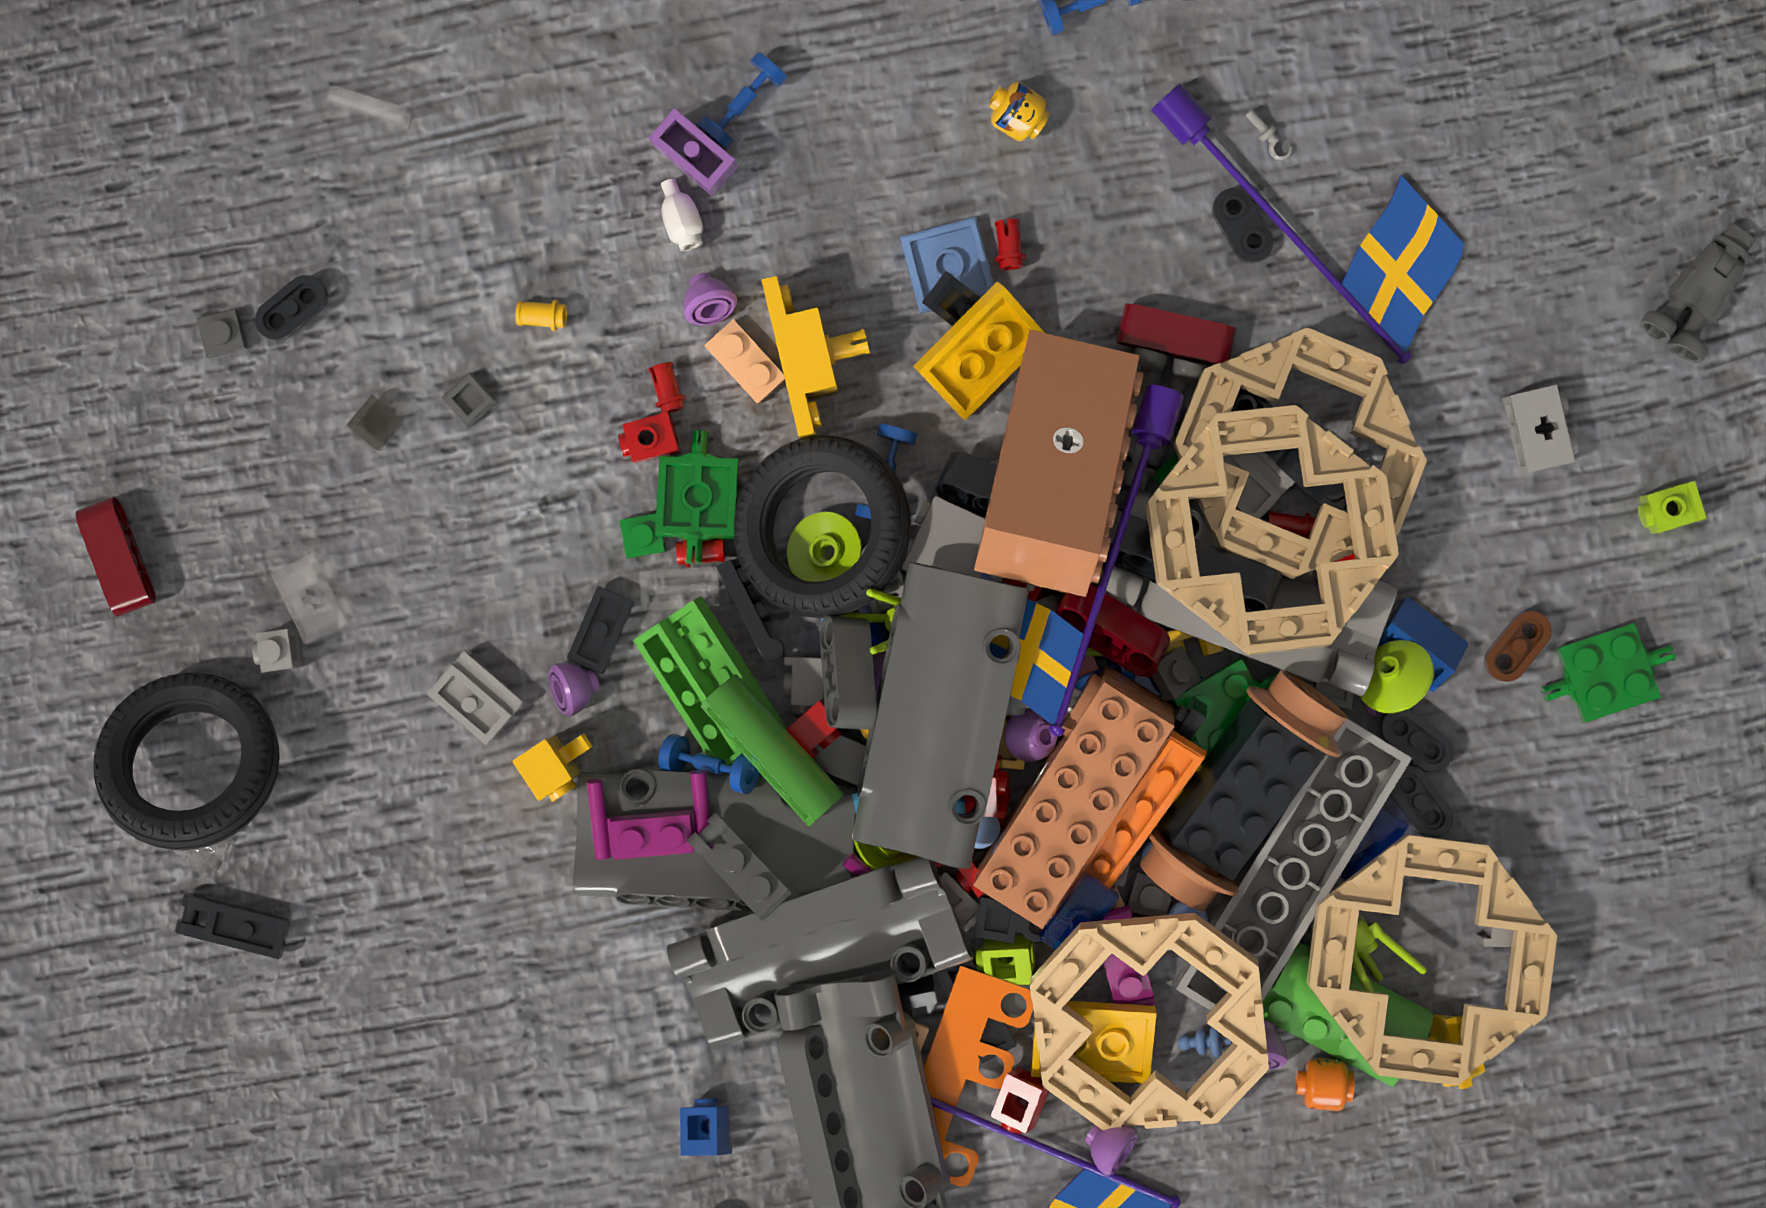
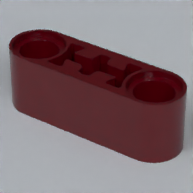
(1176, 335)
(115, 556)
(1118, 632)

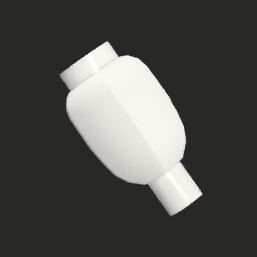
(681, 217)

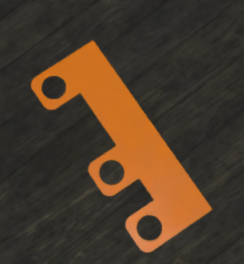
(957, 1049)

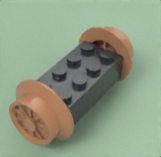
(1242, 790)

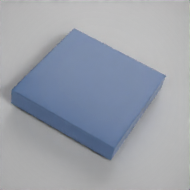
(947, 248)

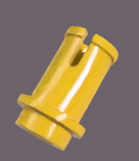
(541, 314)

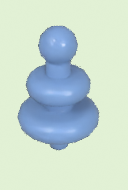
(1202, 1042)

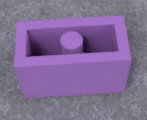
(693, 152)

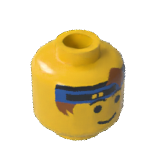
(1018, 111)

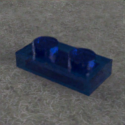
(1381, 835)

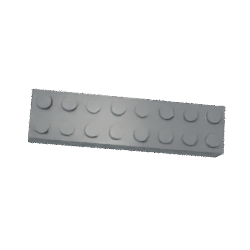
(1301, 858)

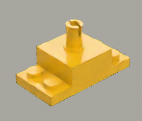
(807, 354)

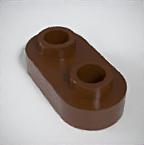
(1517, 647)

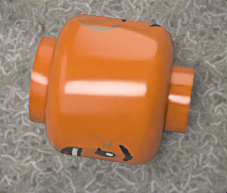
(1325, 1084)

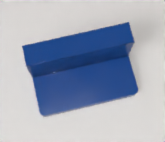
(1419, 626)

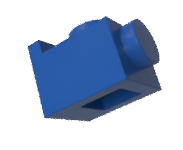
(694, 1136)

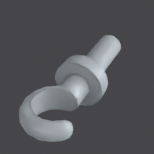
(1267, 132)

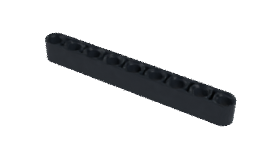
(969, 484)

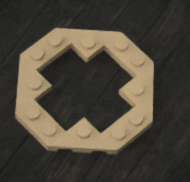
(1378, 420)
(1220, 597)
(1140, 945)
(1483, 1028)

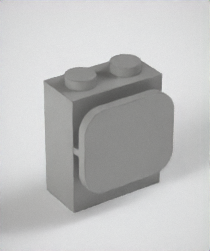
(946, 538)

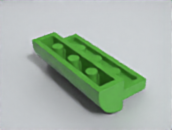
(693, 660)
(771, 749)
(1298, 1011)

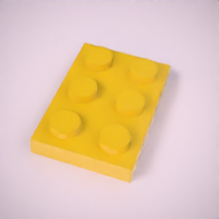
(978, 351)
(1119, 1044)

